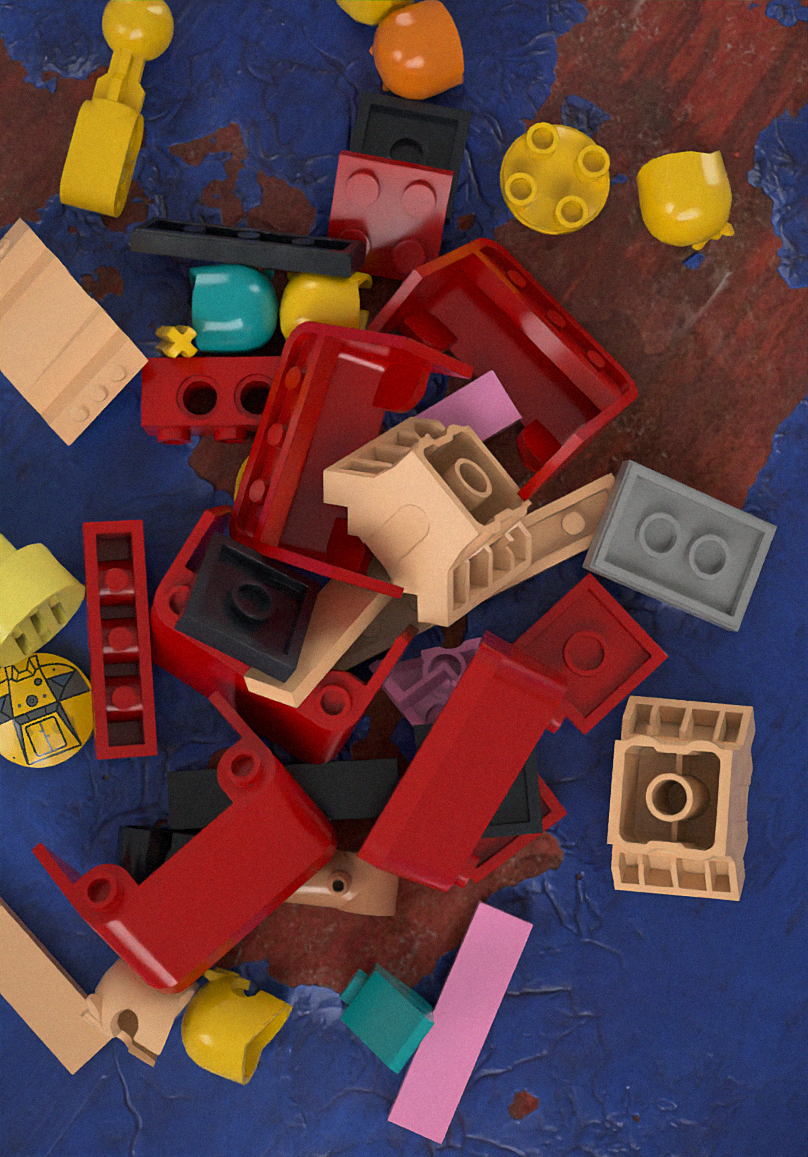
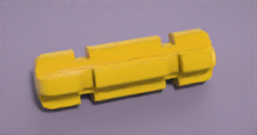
(176, 341)

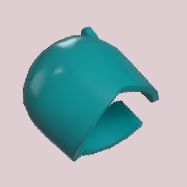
(233, 308)

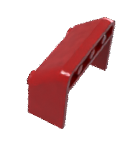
(506, 322)
(320, 409)
(310, 732)
(466, 766)
(218, 881)

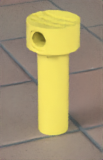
(34, 599)

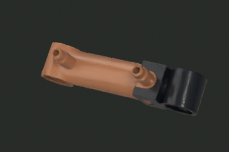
(341, 884)

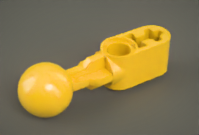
(112, 124)

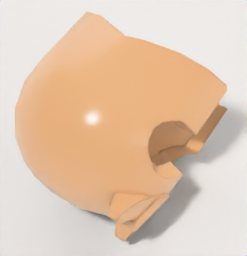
(134, 1011)

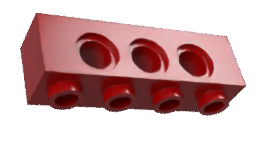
(172, 382)
(119, 639)

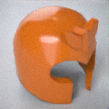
(418, 51)

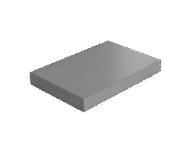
(679, 546)

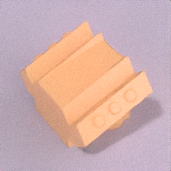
(57, 338)
(434, 514)
(681, 798)

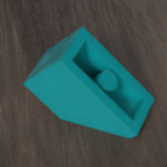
(386, 1015)

